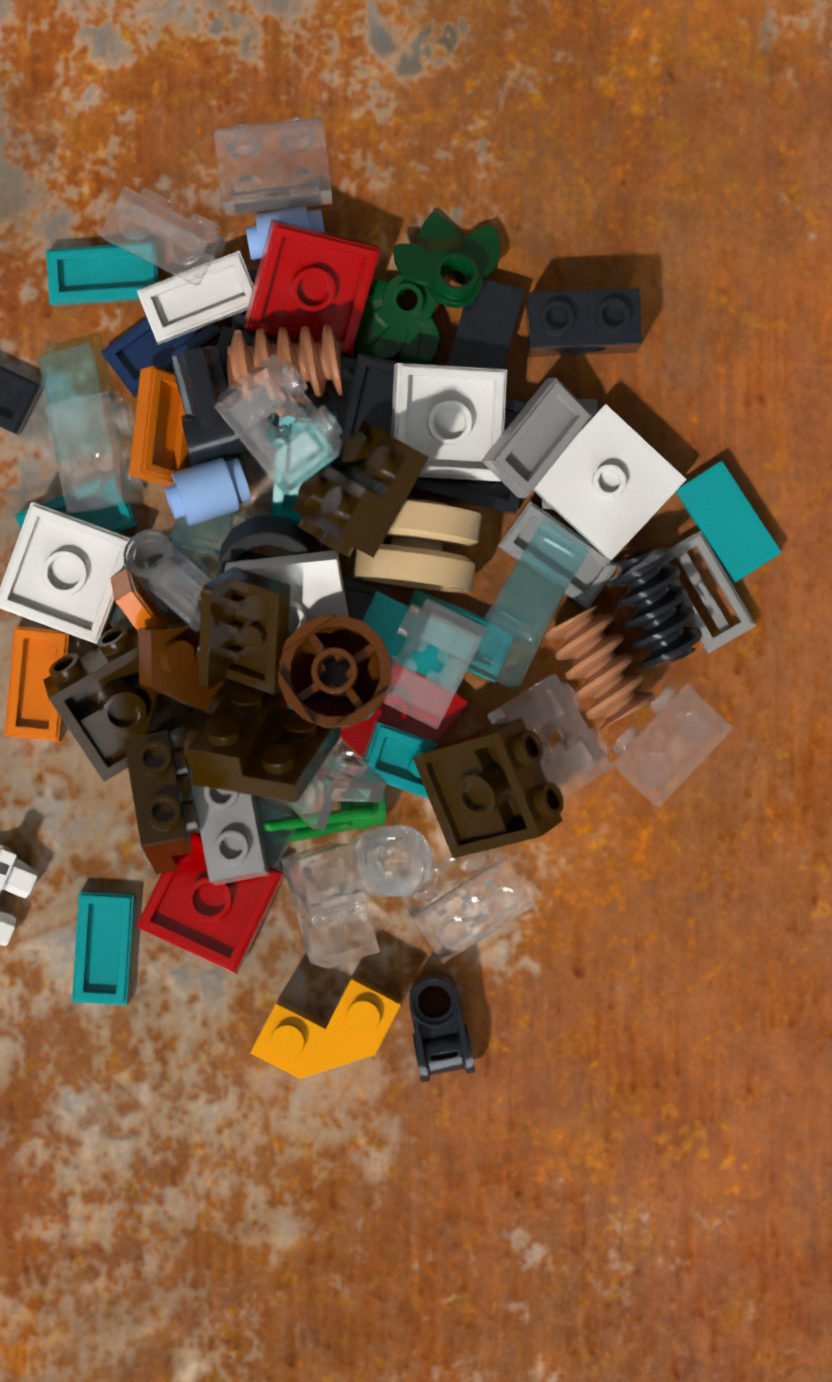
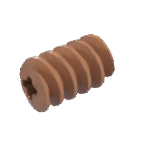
(312, 359)
(599, 666)

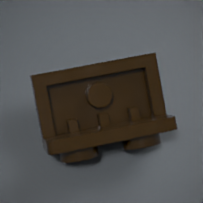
(242, 629)

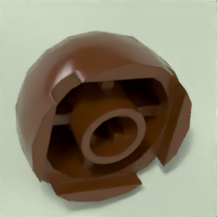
(335, 671)

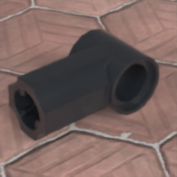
(199, 383)

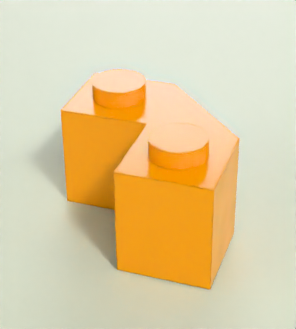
(310, 1045)

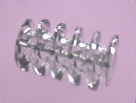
(410, 862)

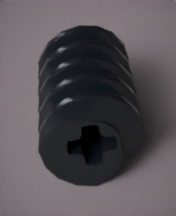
(655, 605)

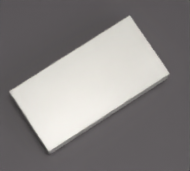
(180, 308)

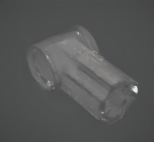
(173, 580)

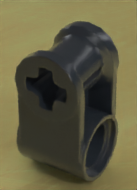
(441, 1036)

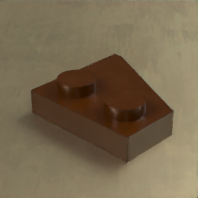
(171, 665)

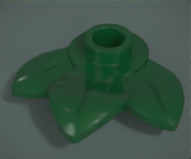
(448, 256)
(392, 329)

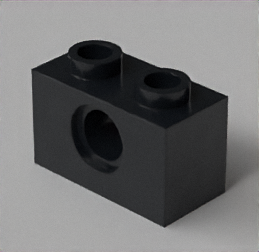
(583, 322)

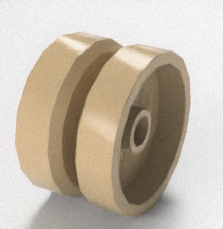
(416, 549)

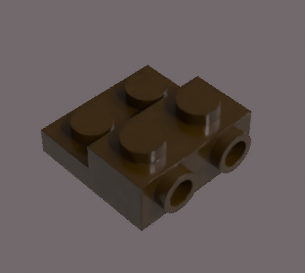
(363, 495)
(105, 702)
(257, 746)
(490, 788)
(158, 798)

